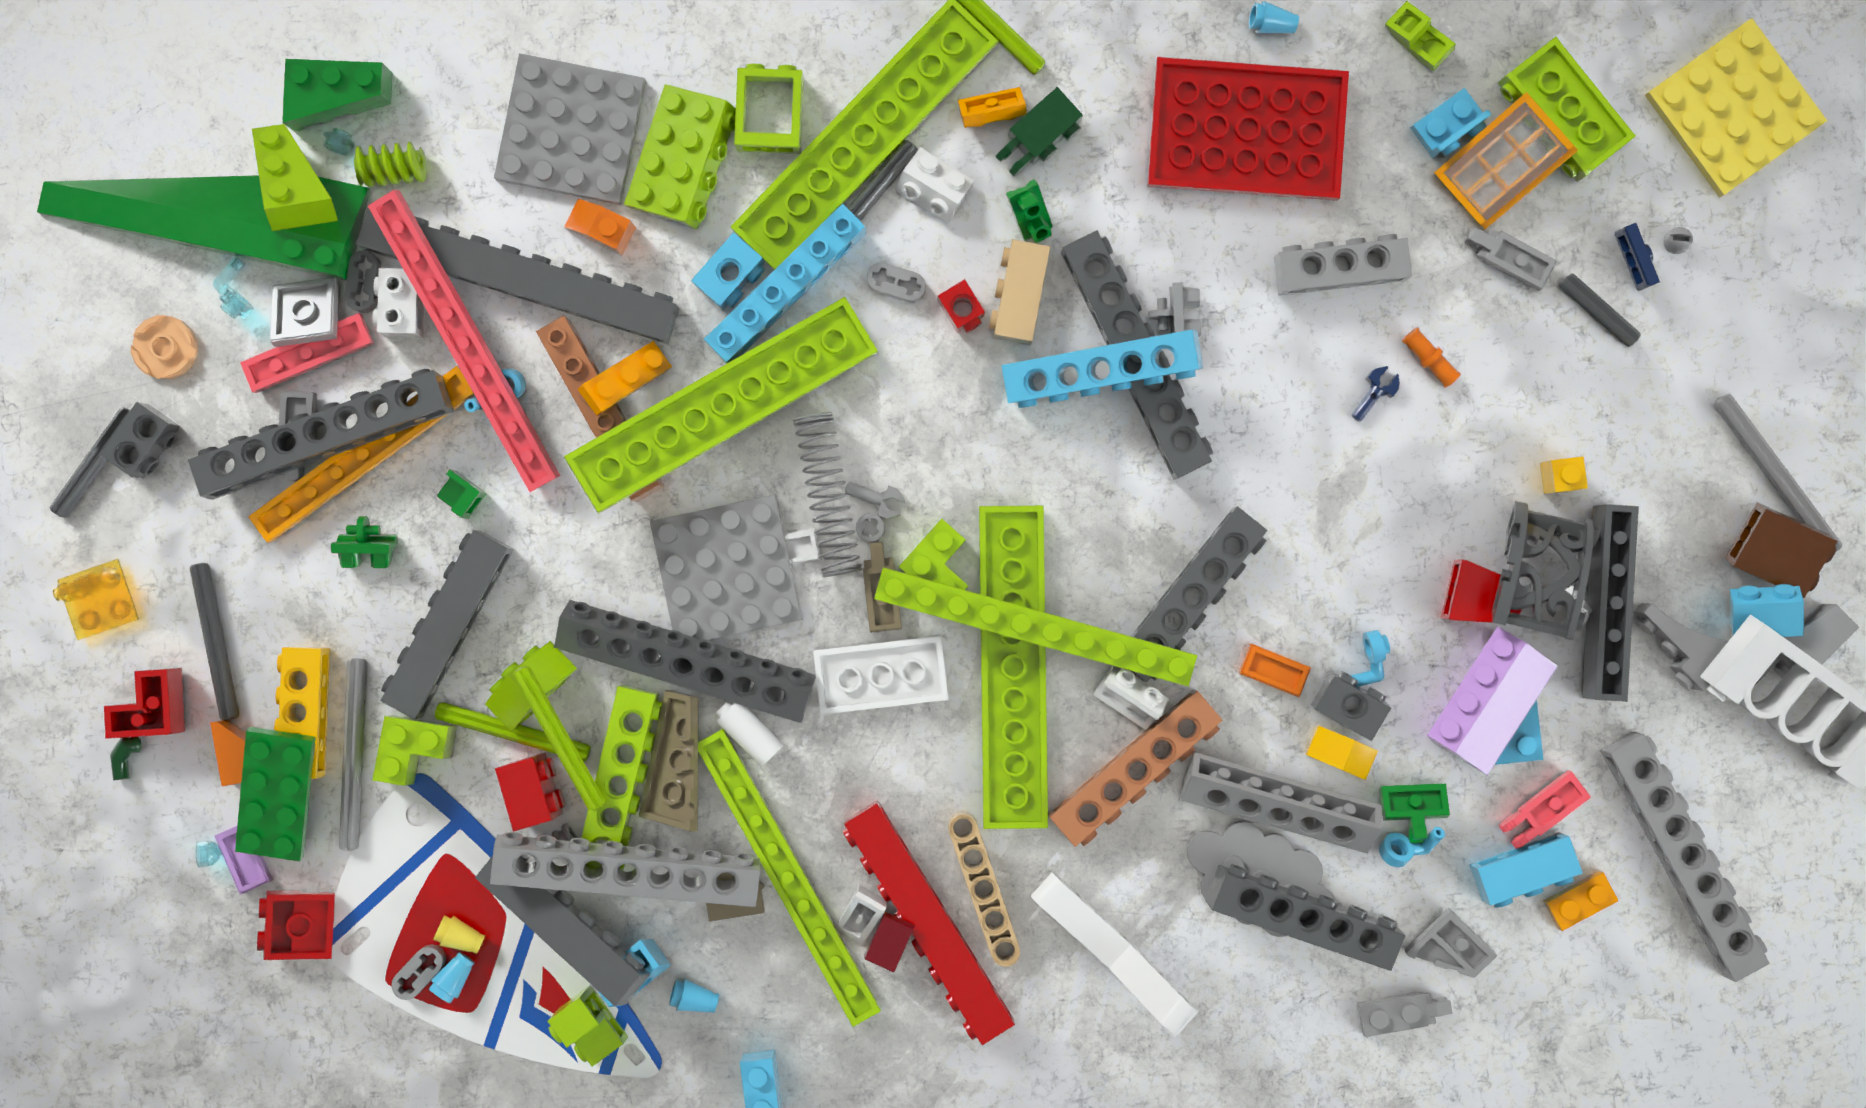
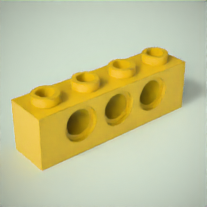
(314, 697)

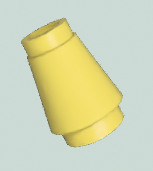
(458, 935)

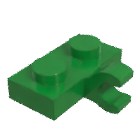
(1416, 805)

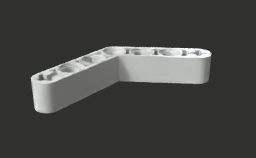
(1117, 953)

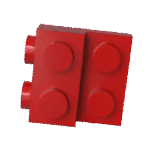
(296, 925)

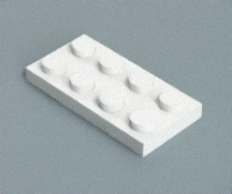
(880, 675)

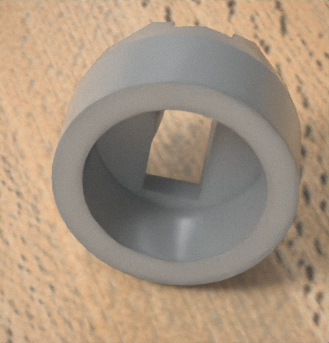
(1678, 247)

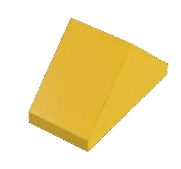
(1341, 752)

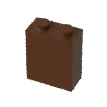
(1781, 549)

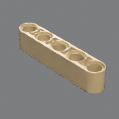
(984, 904)

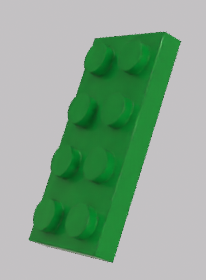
(275, 793)

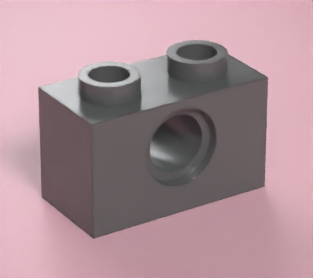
(1363, 720)

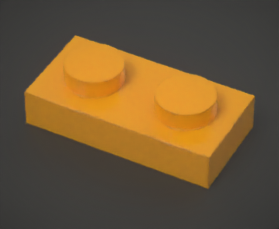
(992, 107)
(1580, 900)

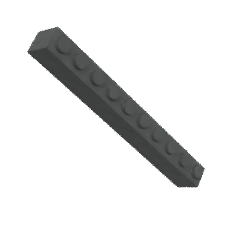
(539, 281)

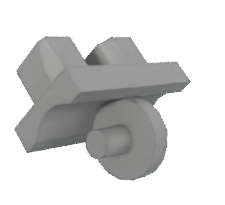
(1180, 298)

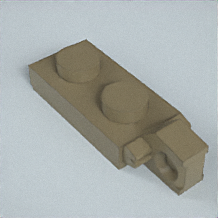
(881, 615)

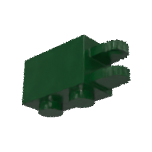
(1041, 130)

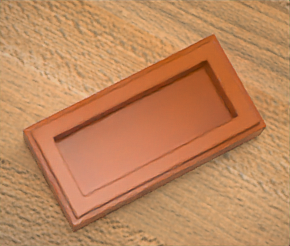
(1274, 670)

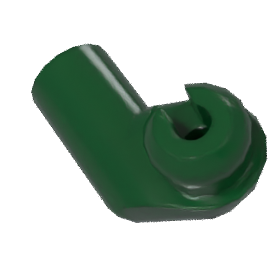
(120, 755)

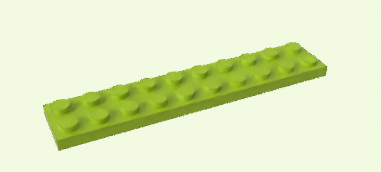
(865, 133)
(720, 405)
(1013, 672)

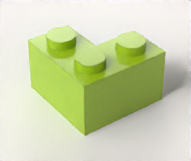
(931, 555)
(550, 669)
(402, 744)
(588, 1025)

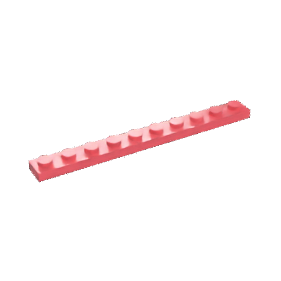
(463, 340)

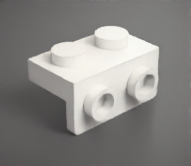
(934, 185)
(1131, 696)

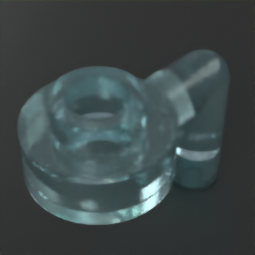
(232, 301)

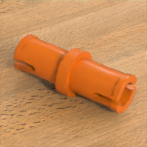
(1431, 357)

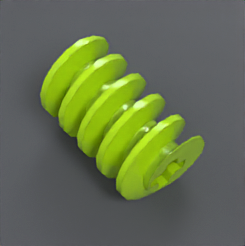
(389, 165)

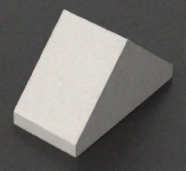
(861, 914)

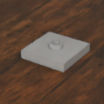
(304, 312)

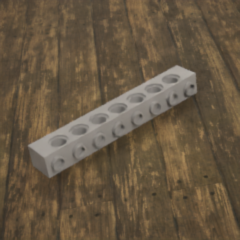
(610, 879)
(1749, 951)

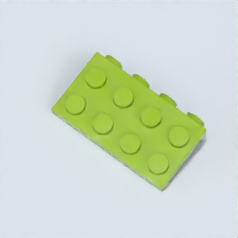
(1572, 104)
(681, 156)

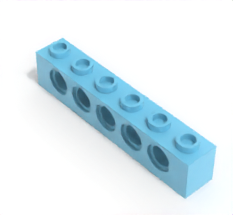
(786, 284)
(1020, 375)

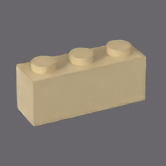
(1019, 292)

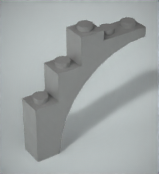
(1822, 635)

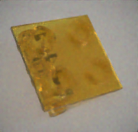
(96, 599)

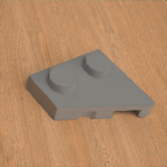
(1452, 946)

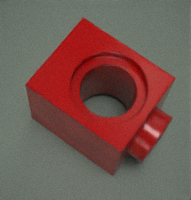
(956, 294)

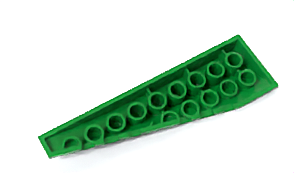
(214, 216)

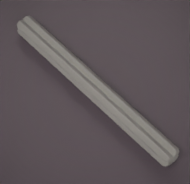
(1772, 465)
(352, 754)

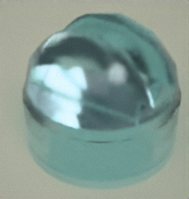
(207, 853)

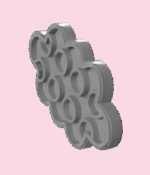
(1259, 854)

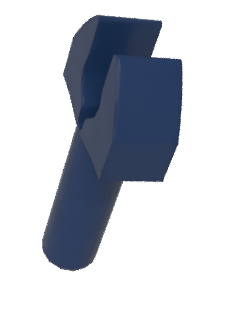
(1375, 392)

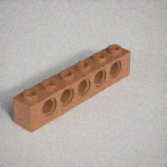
(576, 368)
(1205, 724)

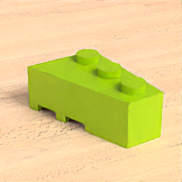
(288, 182)

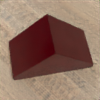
(889, 942)

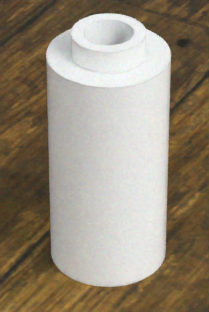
(749, 732)

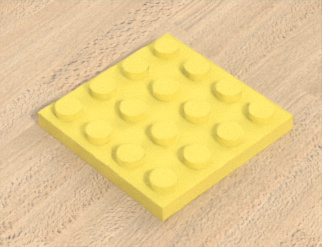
(1735, 107)

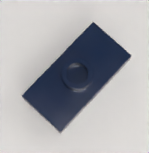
(1637, 256)

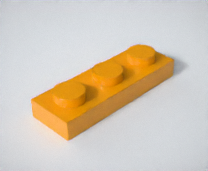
(624, 378)

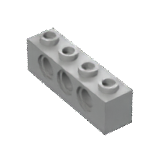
(1392, 252)

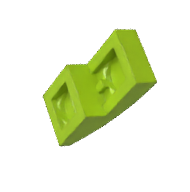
(1419, 37)

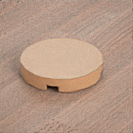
(164, 347)

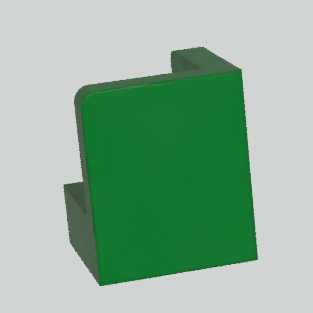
(461, 494)

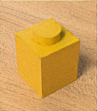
(1563, 475)

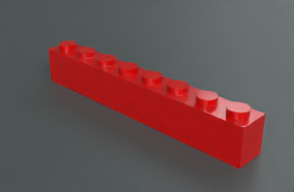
(934, 929)

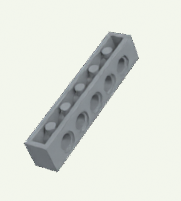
(1281, 803)

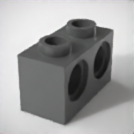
(134, 434)

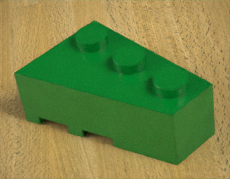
(330, 89)

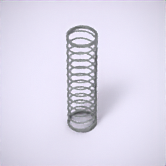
(816, 420)

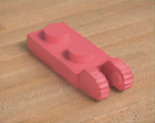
(1546, 808)

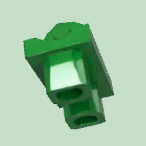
(1030, 212)
(364, 540)

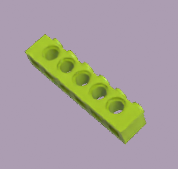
(647, 706)

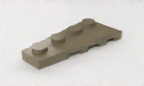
(672, 774)

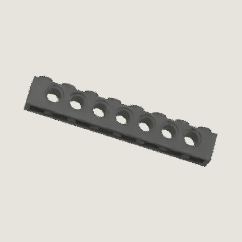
(1097, 248)
(209, 465)
(684, 661)

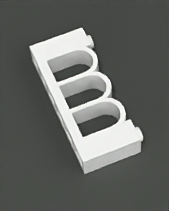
(1746, 660)

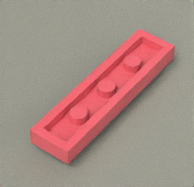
(294, 360)

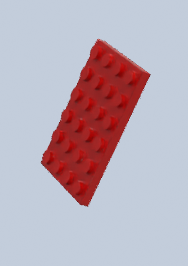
(1248, 128)

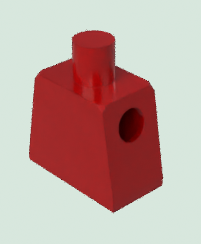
(1471, 593)

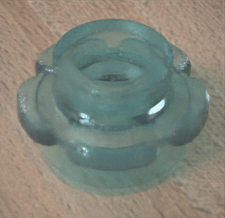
(338, 141)

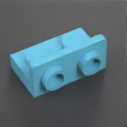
(1450, 122)

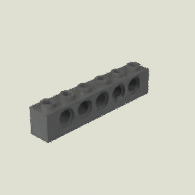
(1235, 524)
(1378, 949)

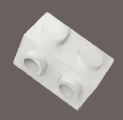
(399, 306)

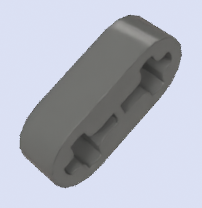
(355, 281)

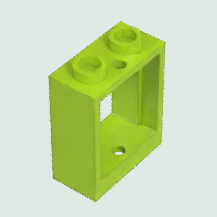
(769, 142)

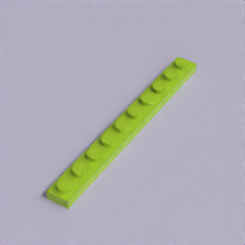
(1035, 626)
(788, 877)

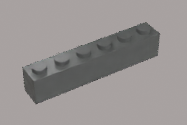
(1611, 603)
(446, 624)
(573, 936)

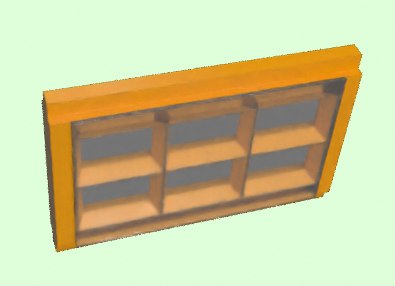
(1506, 161)

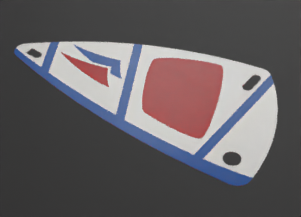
(403, 887)

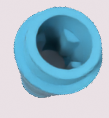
(1272, 19)
(452, 978)
(692, 997)

